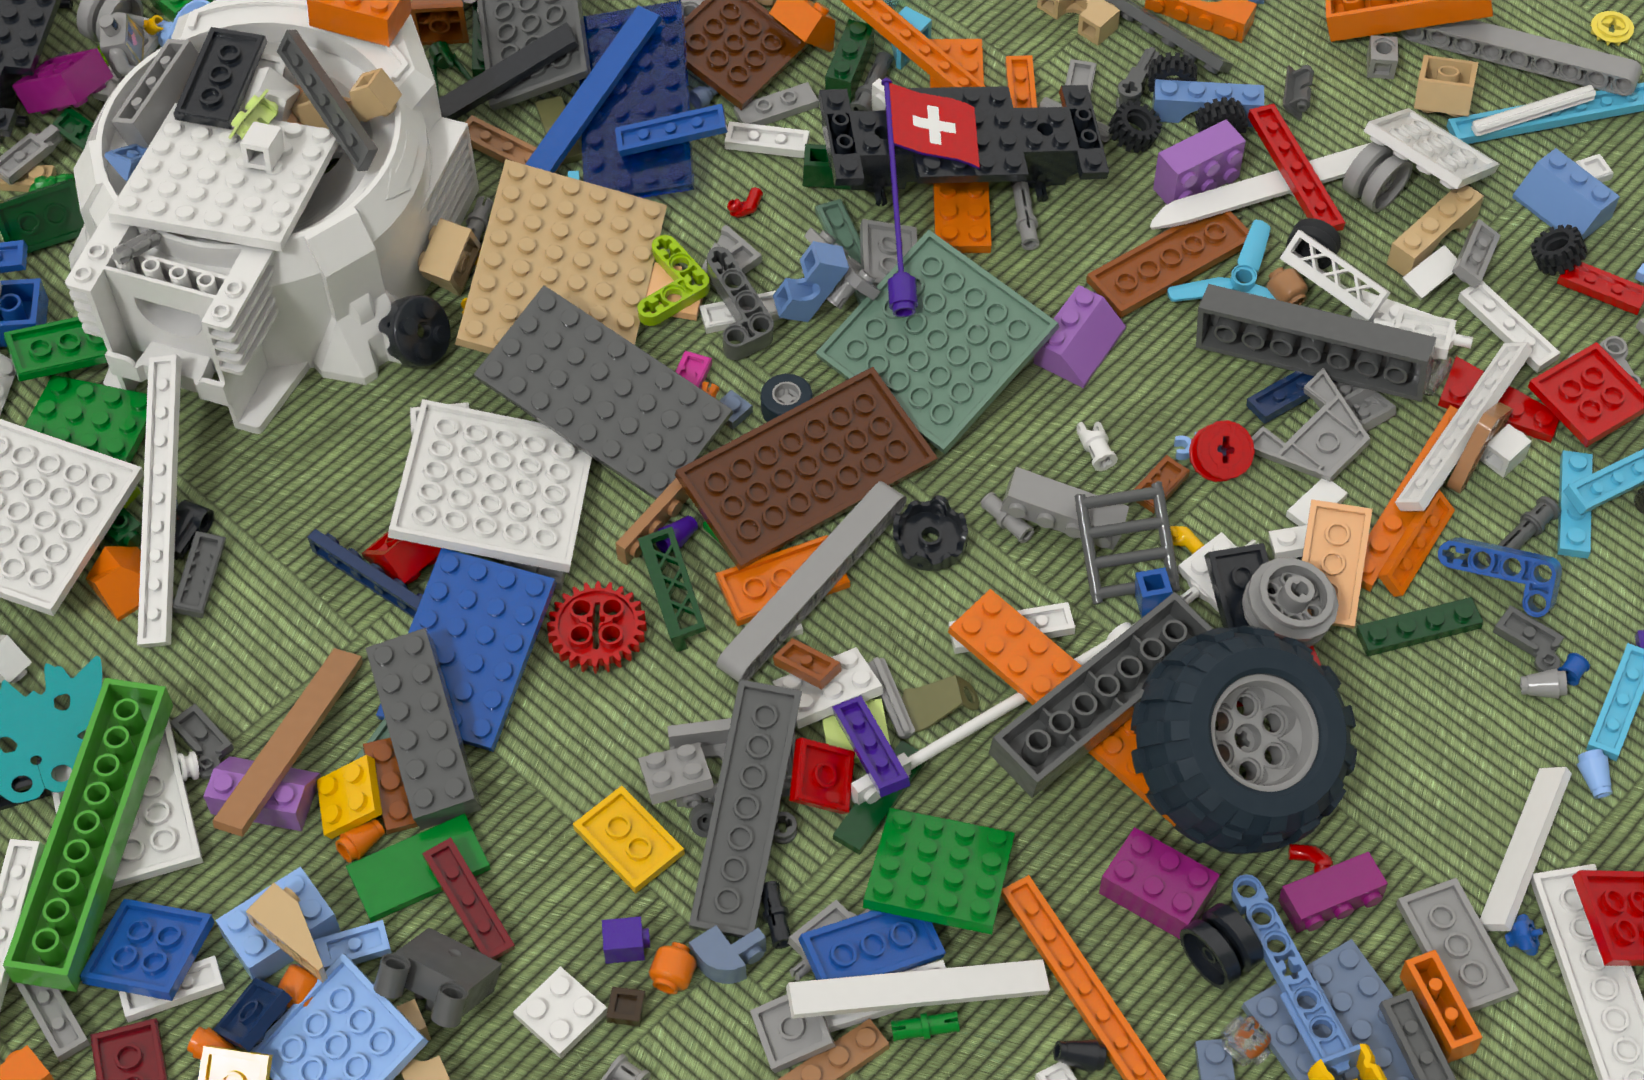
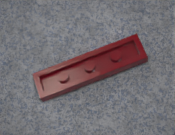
(468, 900)

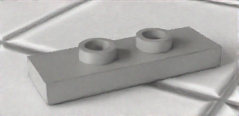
(778, 105)

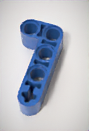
(1499, 569)

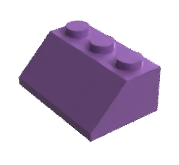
(1084, 337)
(286, 806)

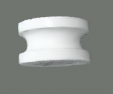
(189, 765)

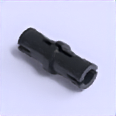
(775, 915)

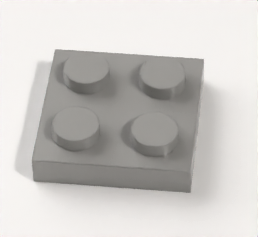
(676, 773)
(789, 1039)

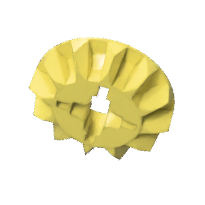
(1622, 27)

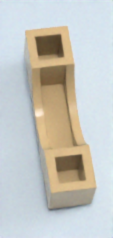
(369, 97)
(1418, 242)

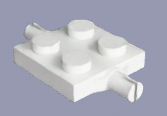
(1430, 325)
(1196, 573)

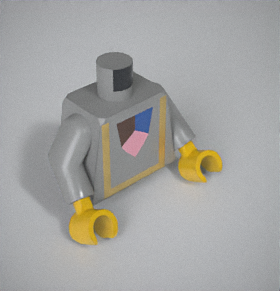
(124, 39)

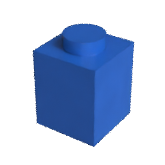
(1151, 589)

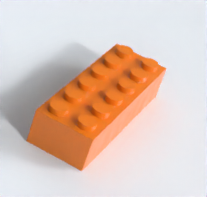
(1371, 17)

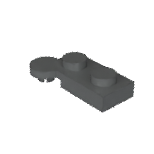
(1530, 637)
(202, 738)

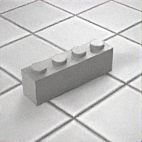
(156, 93)
(1053, 506)

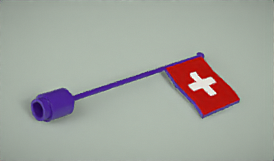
(931, 128)

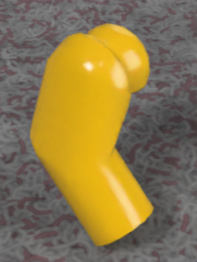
(1185, 537)

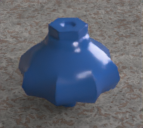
(1524, 935)

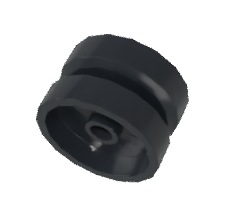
(1221, 946)

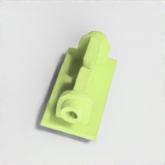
(258, 110)

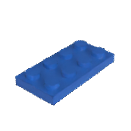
(870, 945)

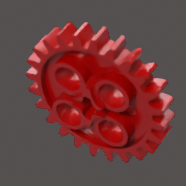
(625, 626)

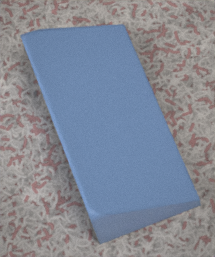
(125, 159)

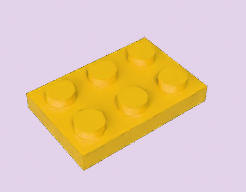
(628, 839)

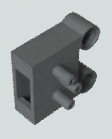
(442, 972)

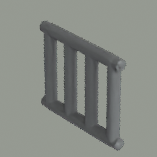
(1089, 533)

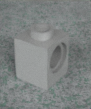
(1382, 57)

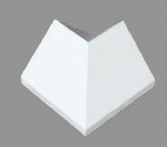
(280, 91)

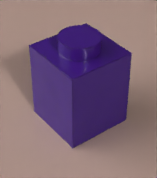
(624, 940)

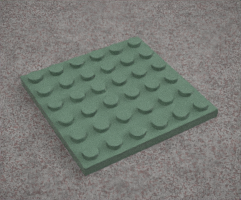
(953, 351)

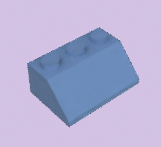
(1566, 194)

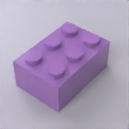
(1199, 163)

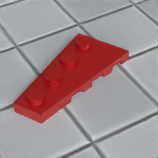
(1527, 414)

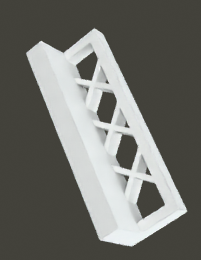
(1331, 284)

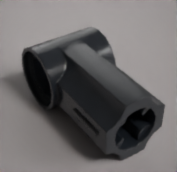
(189, 519)

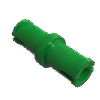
(925, 1026)

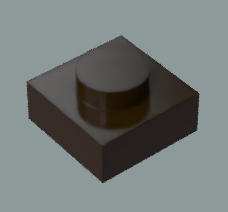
(626, 1006)

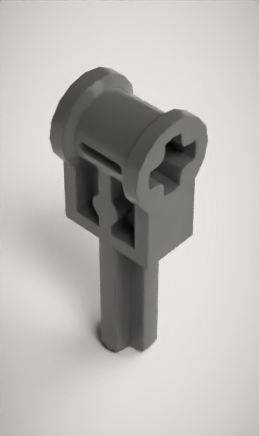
(1135, 82)

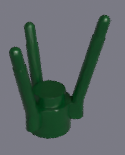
(444, 58)

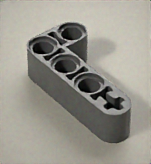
(735, 298)

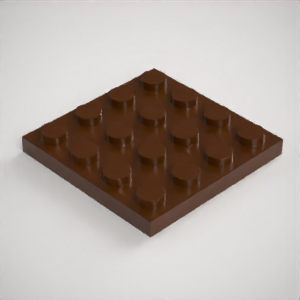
(738, 47)

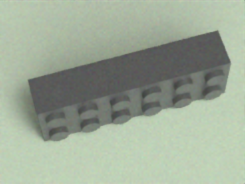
(423, 729)

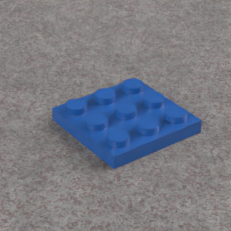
(147, 949)

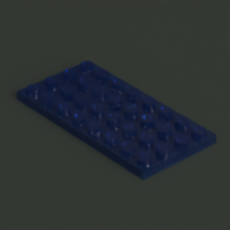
(648, 90)

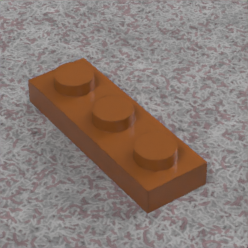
(394, 802)

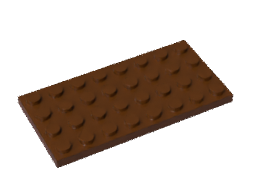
(804, 467)

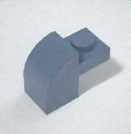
(727, 961)

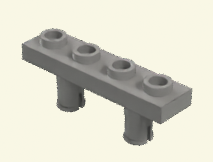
(854, 278)

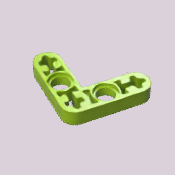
(681, 285)

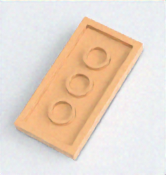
(1337, 547)

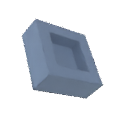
(739, 406)

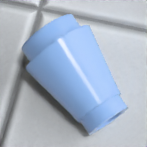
(1596, 772)

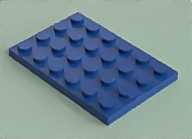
(483, 633)

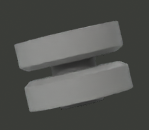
(91, 11)
(1376, 176)

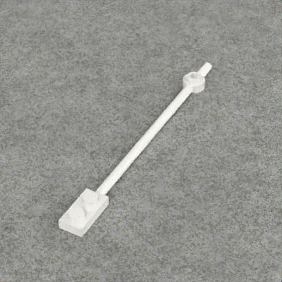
(863, 788)

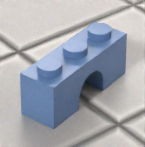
(823, 269)

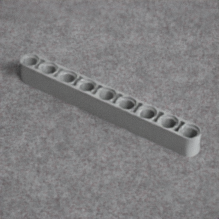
(1532, 54)
(811, 582)

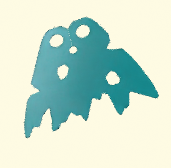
(45, 730)

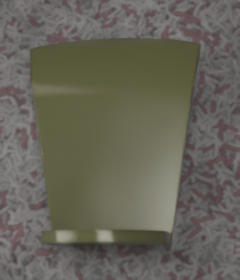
(937, 700)

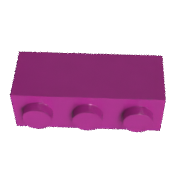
(1333, 893)

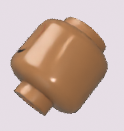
(1287, 286)

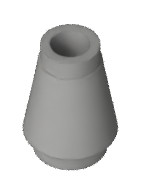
(1544, 684)

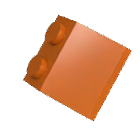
(806, 21)

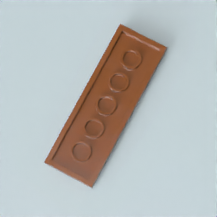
(1167, 261)

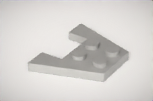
(1324, 442)

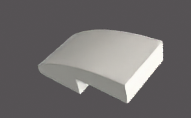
(1431, 272)

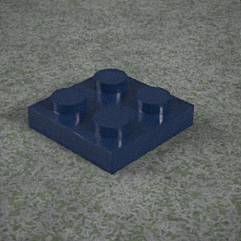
(253, 1014)

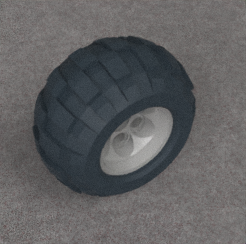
(1197, 768)

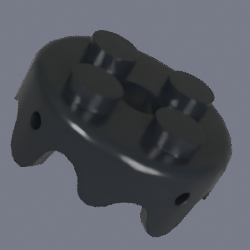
(402, 328)
(933, 518)

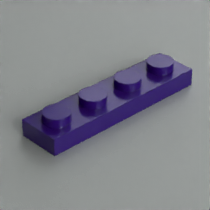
(871, 746)

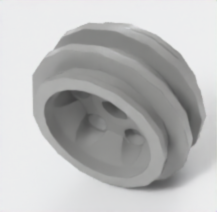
(1297, 588)

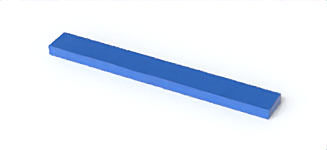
(595, 90)

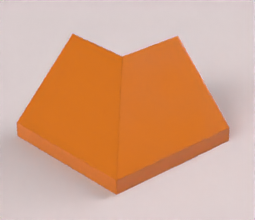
(117, 579)

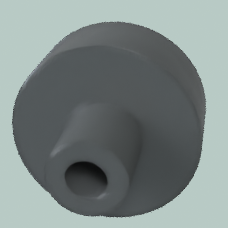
(700, 819)

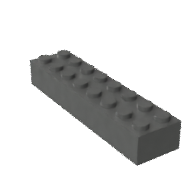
(1314, 339)
(1092, 699)

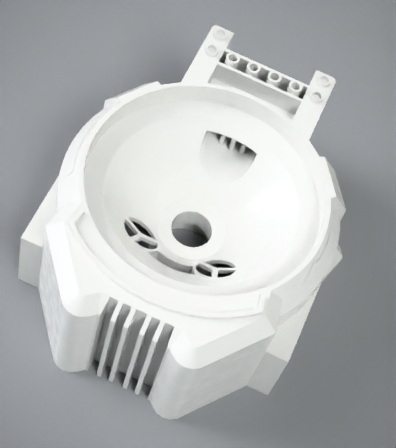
(265, 311)

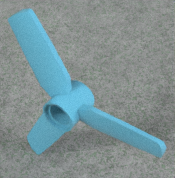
(1246, 270)

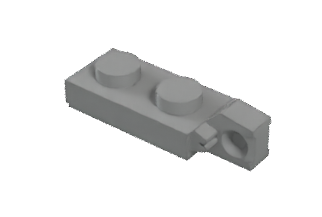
(28, 153)

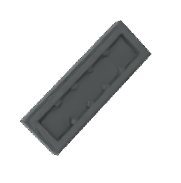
(199, 574)

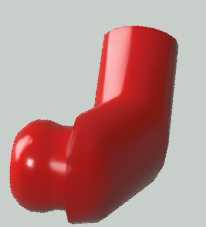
(1311, 854)

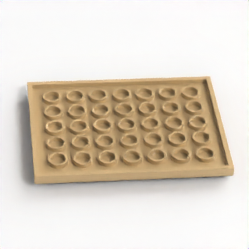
(562, 235)

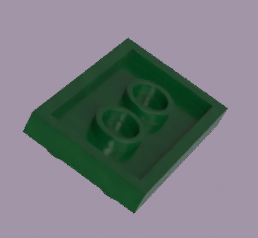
(42, 216)

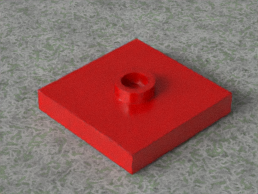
(822, 776)

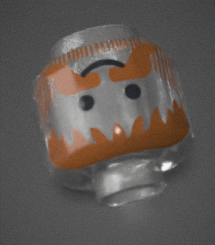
(1246, 1040)

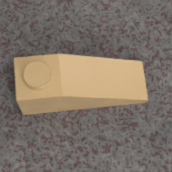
(282, 921)

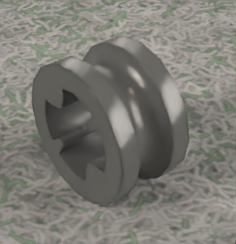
(789, 836)

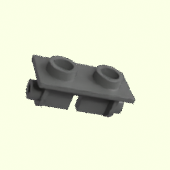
(1297, 90)

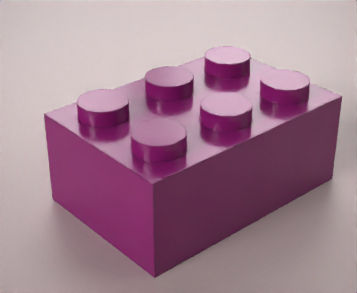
(63, 81)
(1158, 883)

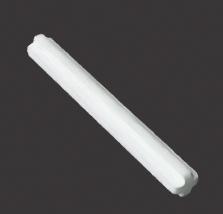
(1533, 110)

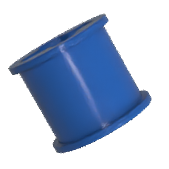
(1574, 667)

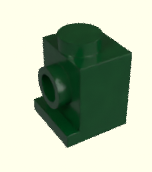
(125, 530)

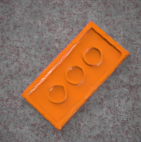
(756, 584)

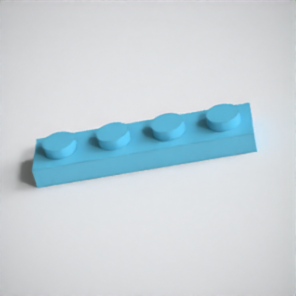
(1607, 483)
(1573, 528)
(1620, 704)

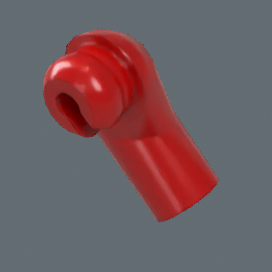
(740, 209)

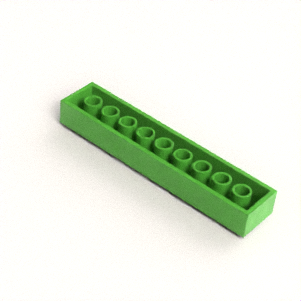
(88, 836)

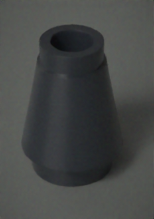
(1081, 1054)

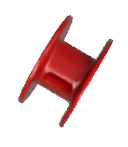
(1233, 440)

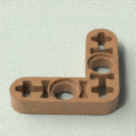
(1487, 427)

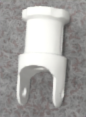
(1097, 445)

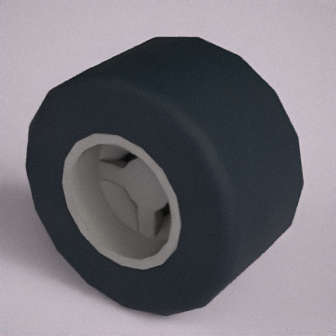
(783, 394)

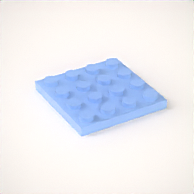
(341, 1032)

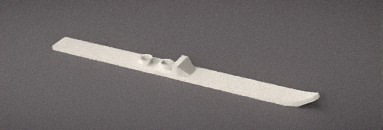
(1248, 191)

